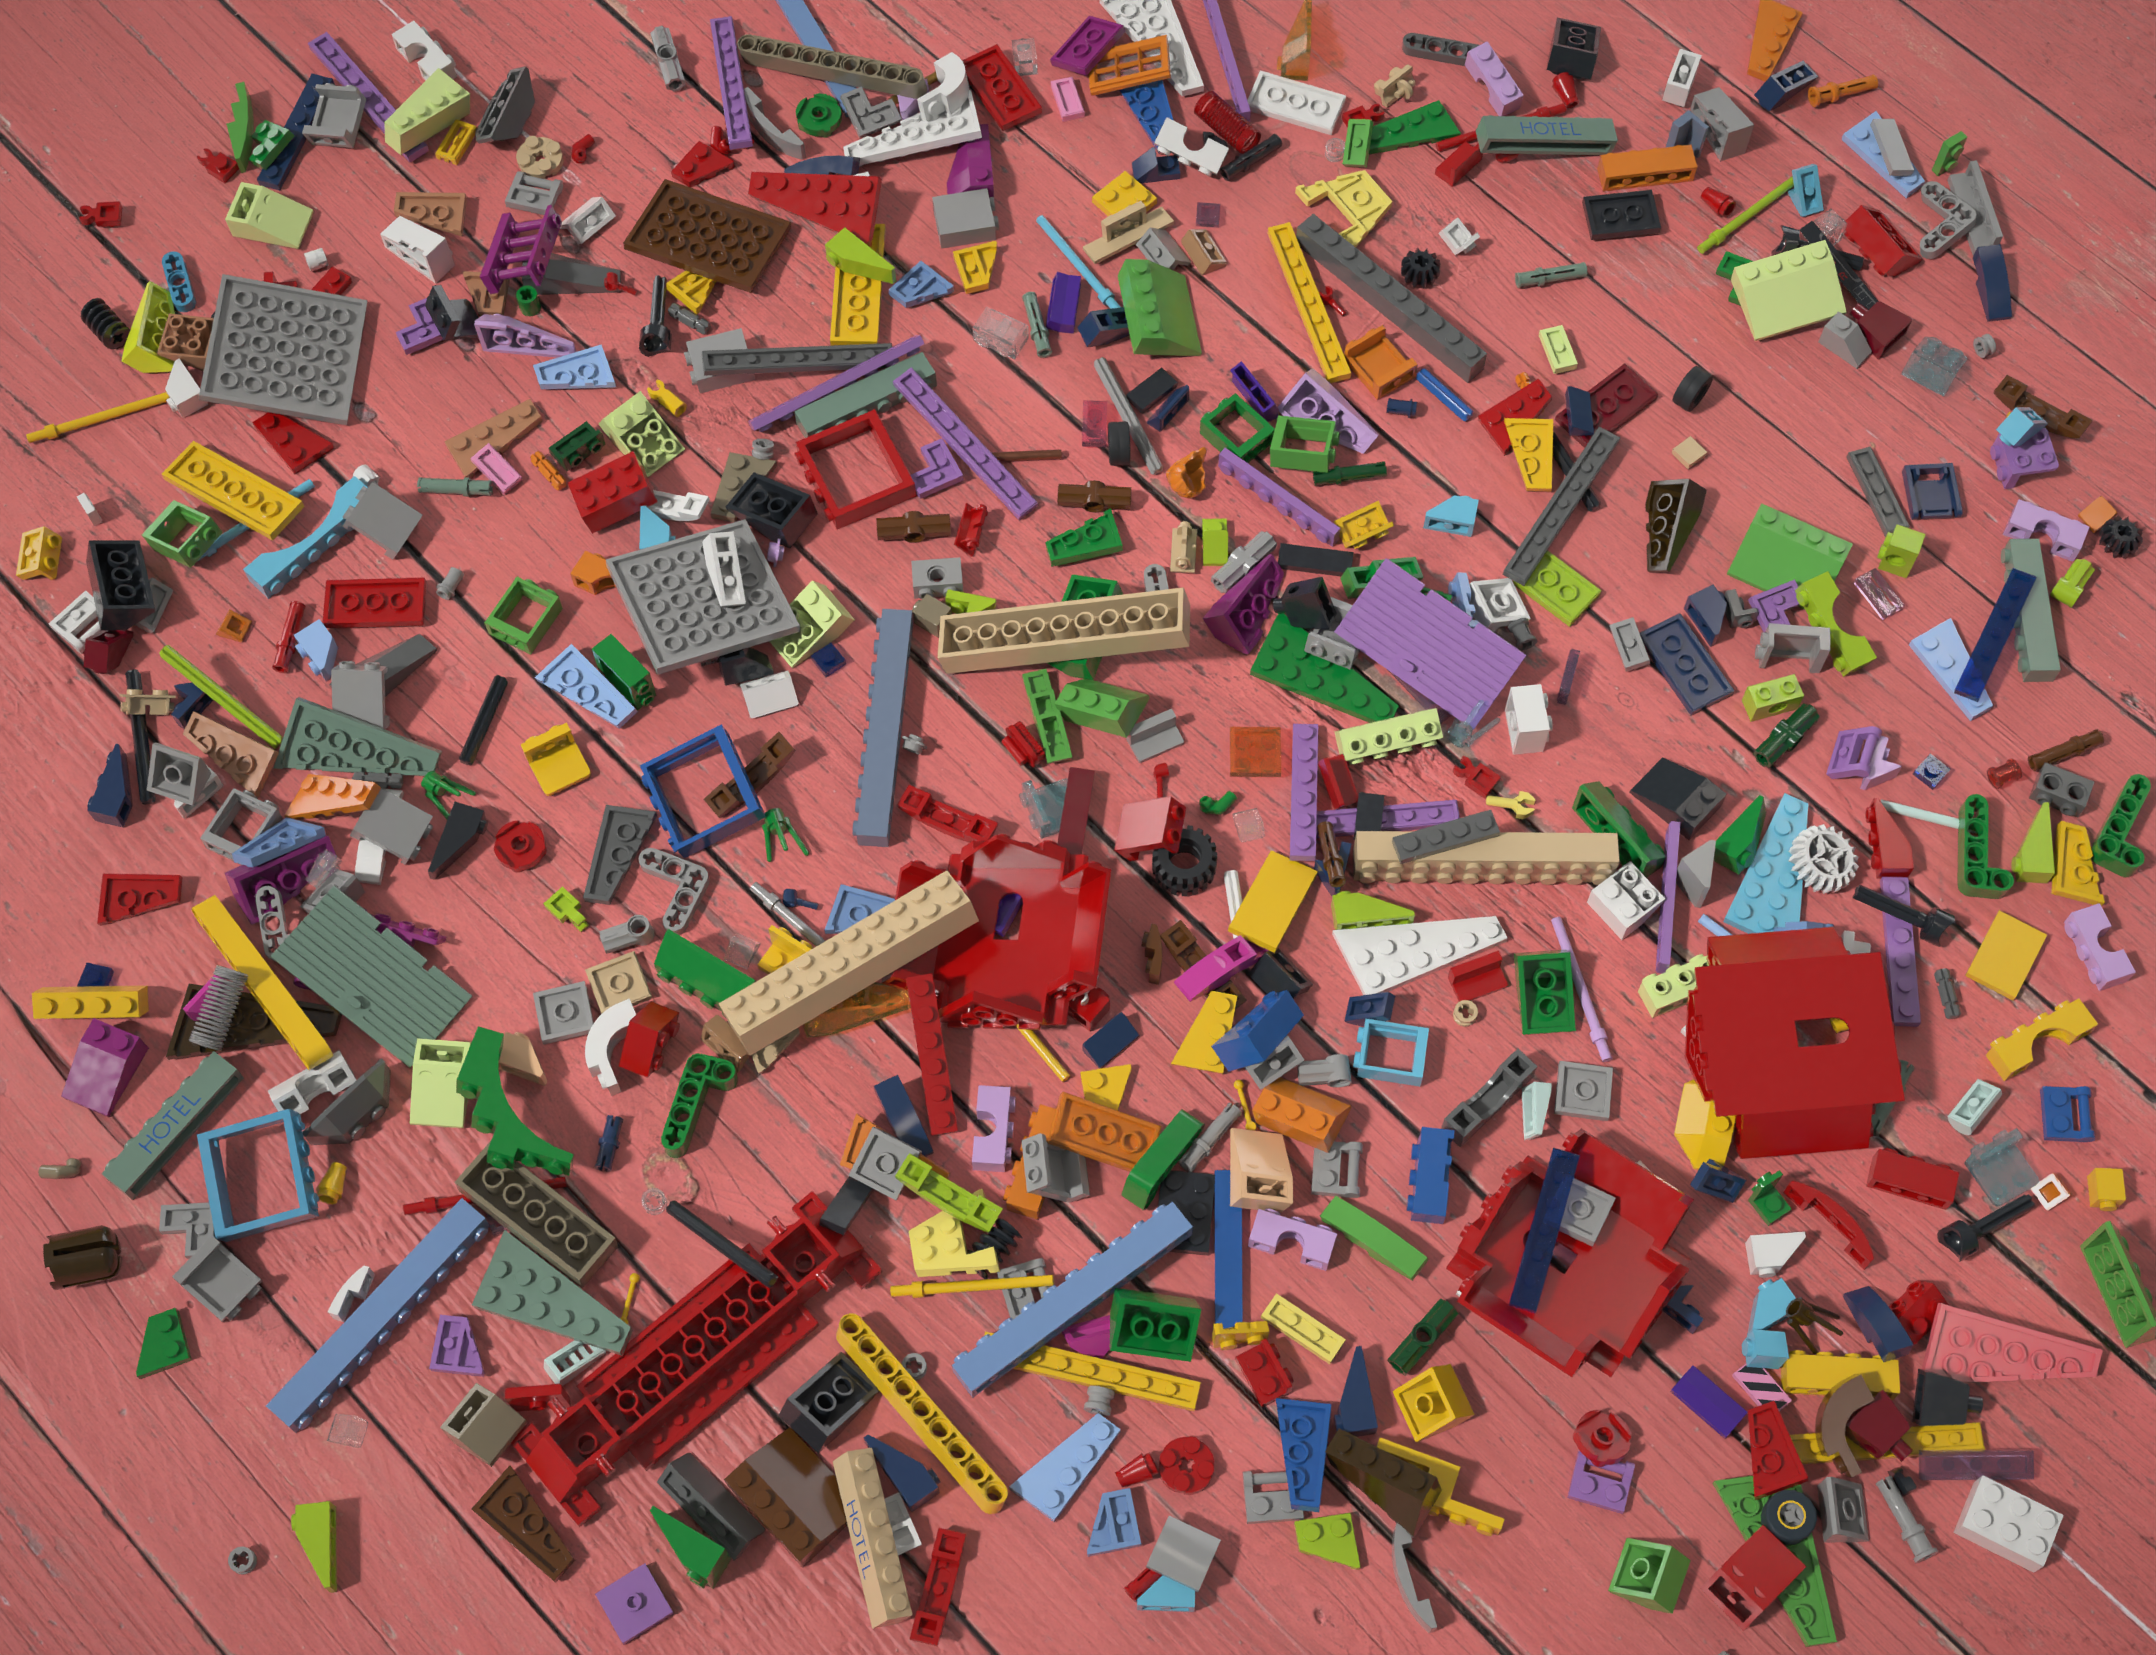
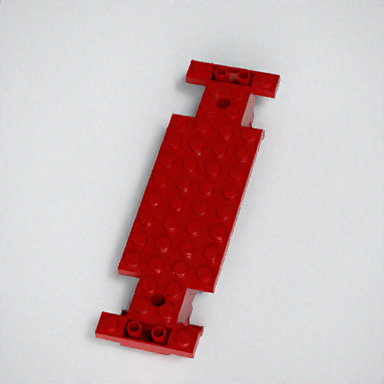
(692, 1359)

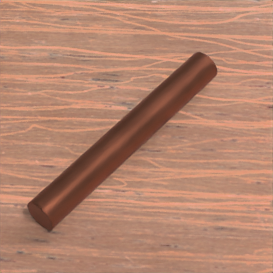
(1028, 455)

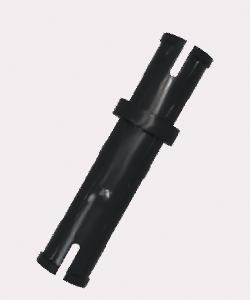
(1230, 170)

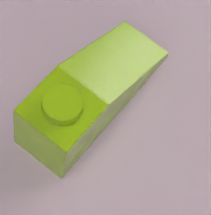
(857, 258)
(2035, 856)
(1363, 911)
(316, 1531)

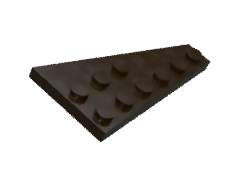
(248, 1028)

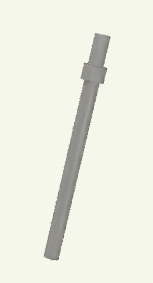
(774, 903)

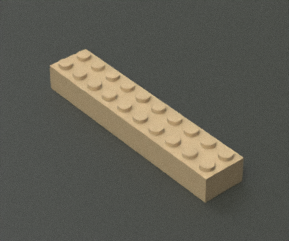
(1064, 631)
(1506, 858)
(848, 962)

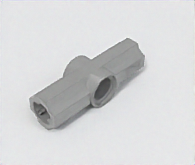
(667, 58)
(1243, 561)

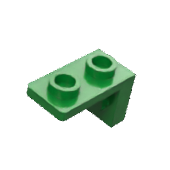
(1767, 1199)

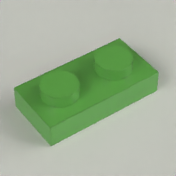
(1357, 143)
(1949, 153)

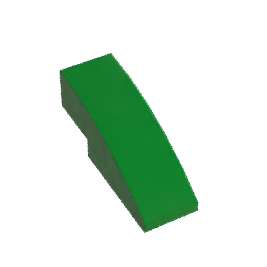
(1356, 578)

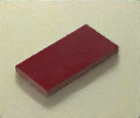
(1614, 401)

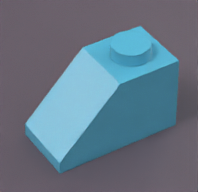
(2020, 426)
(1453, 516)
(653, 529)
(1770, 1305)
(1167, 1596)

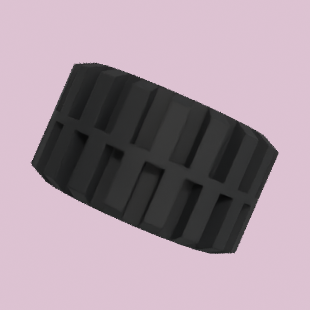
(1187, 879)

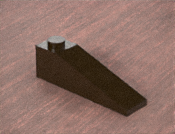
(1672, 515)

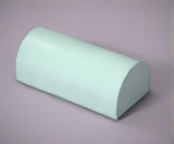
(1974, 1107)

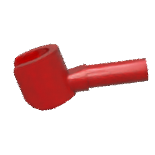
(611, 283)
(1329, 300)
(1160, 771)

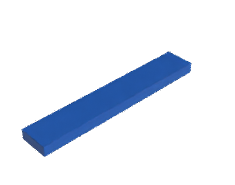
(1227, 1254)

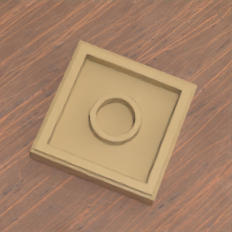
(618, 981)

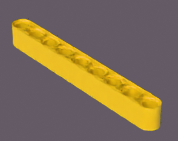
(262, 982)
(922, 1425)

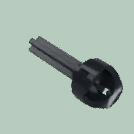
(1791, 241)
(656, 337)
(1931, 924)
(1964, 1239)

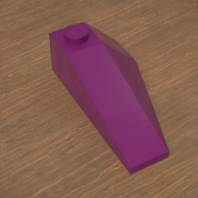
(972, 166)
(1241, 611)
(284, 873)

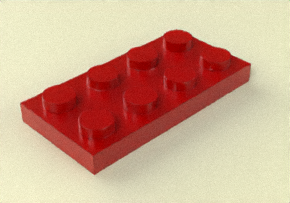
(1000, 88)
(374, 602)

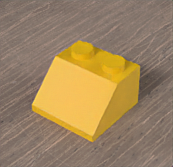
(1433, 1402)

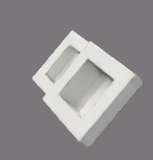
(356, 1286)
(901, 1524)

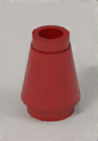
(1566, 89)
(1719, 202)
(1138, 1470)

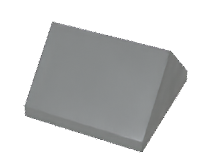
(176, 774)
(1695, 873)
(342, 880)
(1842, 1511)

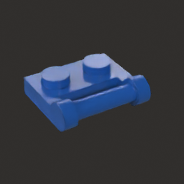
(2058, 1114)

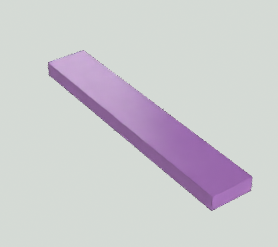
(1394, 817)
(1668, 892)

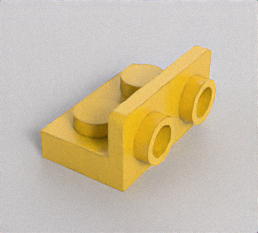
(39, 554)

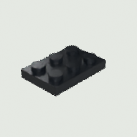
(1621, 214)
(1194, 1198)

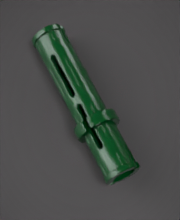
(1350, 473)

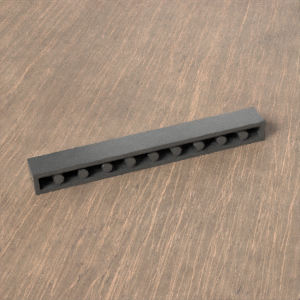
(1391, 298)

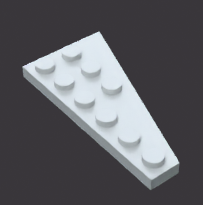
(1156, 18)
(918, 135)
(1402, 953)

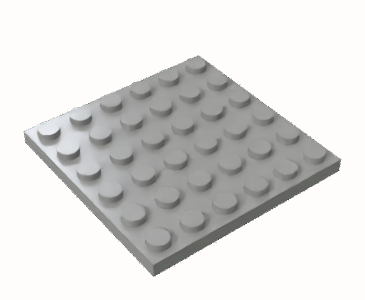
(283, 350)
(678, 607)

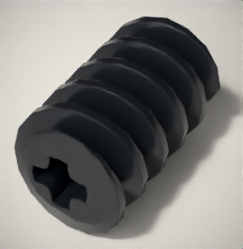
(104, 323)
(999, 1237)

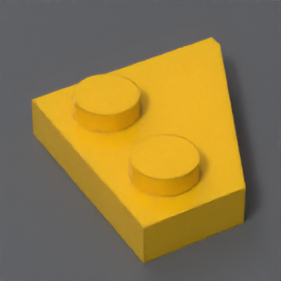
(691, 289)
(1106, 1085)
(1242, 1333)

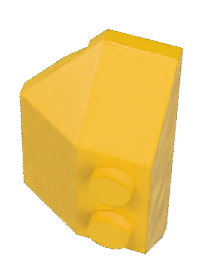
(1699, 1130)

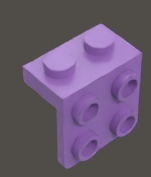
(2030, 458)

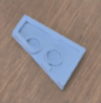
(576, 370)

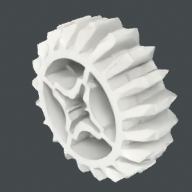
(1823, 872)

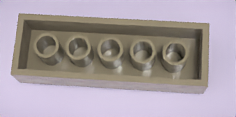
(538, 1217)

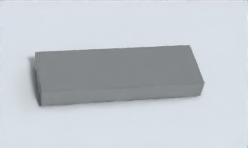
(1892, 147)

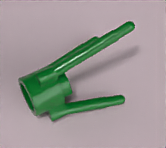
(438, 785)
(776, 824)

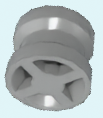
(1099, 1400)

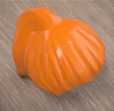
(1188, 474)

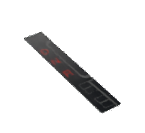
(1844, 271)

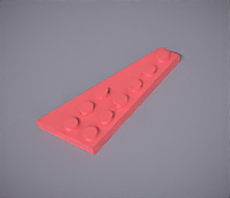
(1989, 1350)

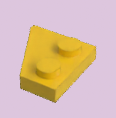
(976, 266)

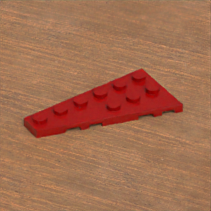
(823, 199)

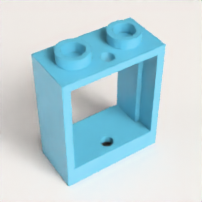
(1396, 1031)

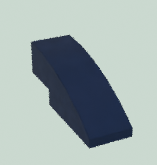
(826, 165)
(1993, 282)
(902, 1114)
(1878, 1323)

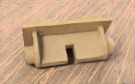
(1183, 548)
(136, 702)

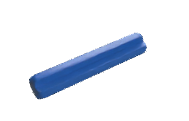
(1444, 394)

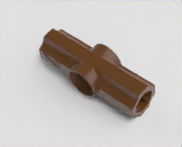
(1094, 496)
(913, 526)

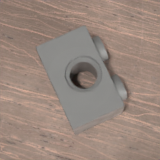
(927, 570)

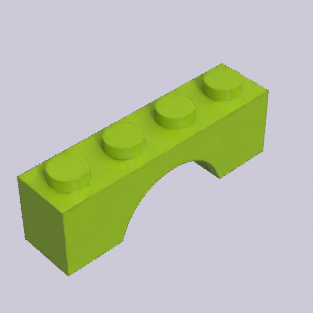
(1847, 651)

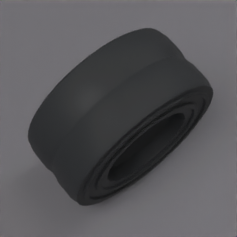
(1692, 388)
(1119, 443)

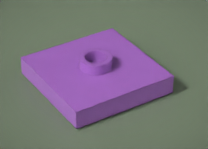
(634, 1604)

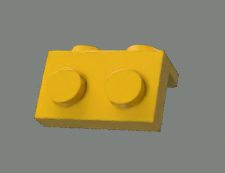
(1363, 524)

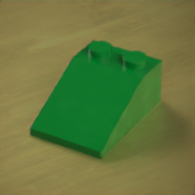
(1545, 991)
(699, 1555)

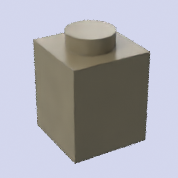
(928, 613)

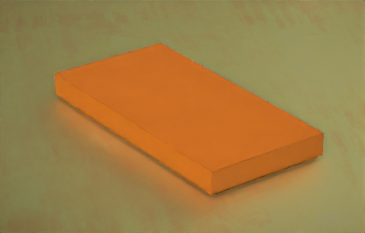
(1101, 1132)

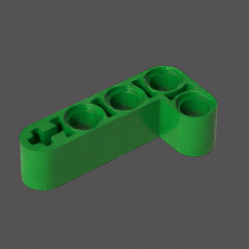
(2122, 821)
(1979, 847)
(693, 1105)
(1160, 1159)

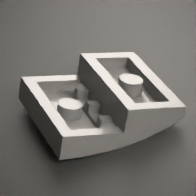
(1183, 1553)

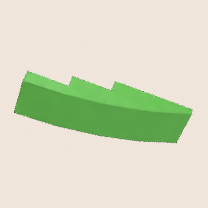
(242, 128)
(1047, 716)
(1374, 1237)

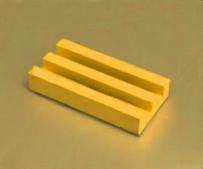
(459, 144)

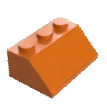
(1300, 1113)

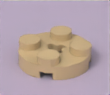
(537, 147)

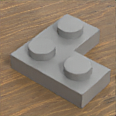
(867, 118)
(191, 1219)

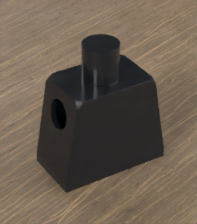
(1307, 604)
(1943, 1400)

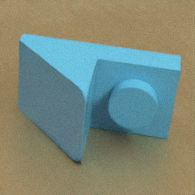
(1806, 191)

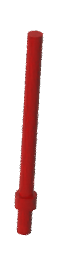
(1471, 136)
(432, 1204)

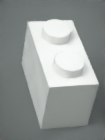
(1681, 77)

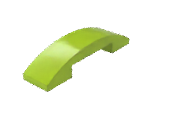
(947, 1195)

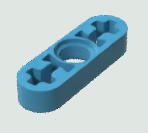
(172, 275)

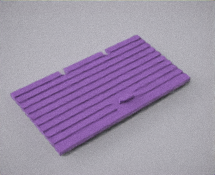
(1429, 643)

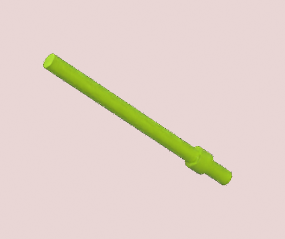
(1719, 235)

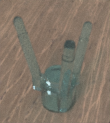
(1461, 732)

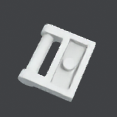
(75, 619)

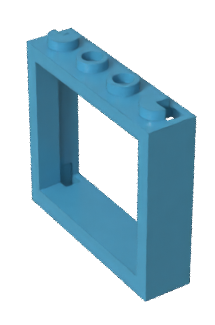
(216, 1180)

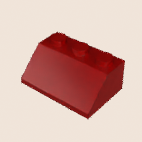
(1880, 242)

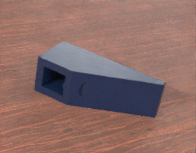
(113, 794)

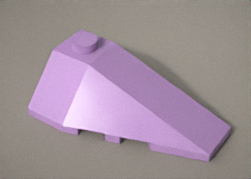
(512, 336)

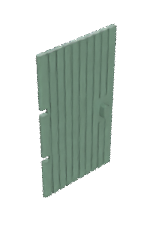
(370, 975)

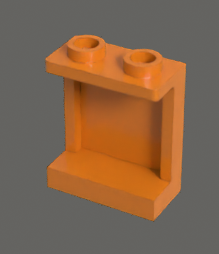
(1379, 363)

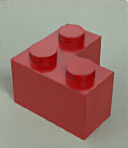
(647, 1037)

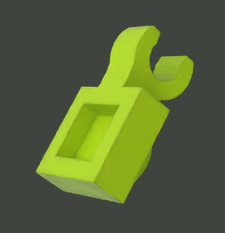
(564, 907)

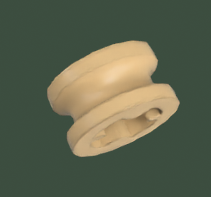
(1472, 1009)

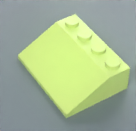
(1789, 290)

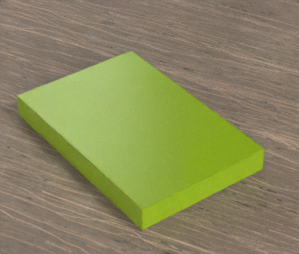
(1560, 589)

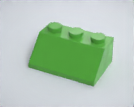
(1101, 706)

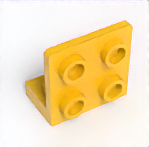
(782, 951)

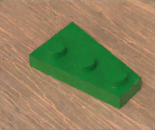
(1091, 540)

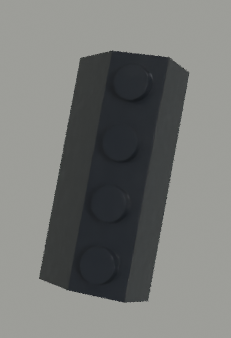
(119, 583)

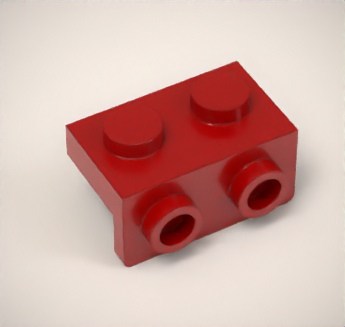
(1917, 1308)

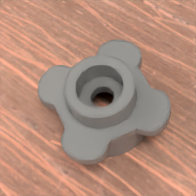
(914, 744)

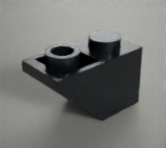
(744, 666)

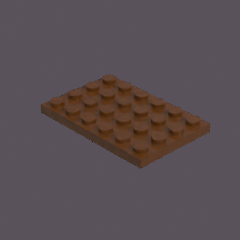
(707, 235)

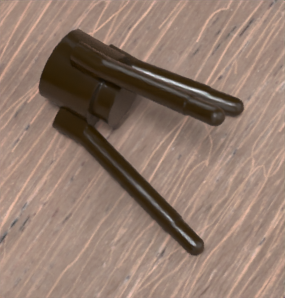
(1802, 1313)

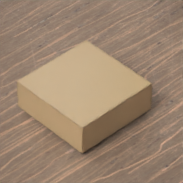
(1689, 452)

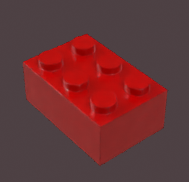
(612, 492)

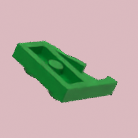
(163, 1344)

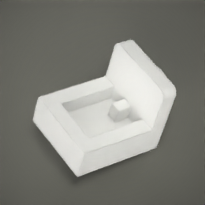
(1458, 237)

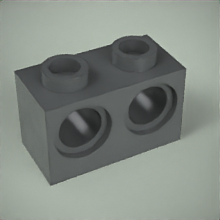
(2062, 785)

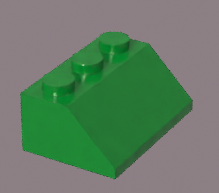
(1153, 1324)

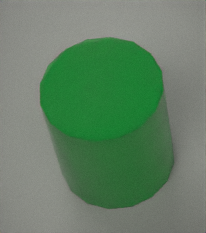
(528, 301)

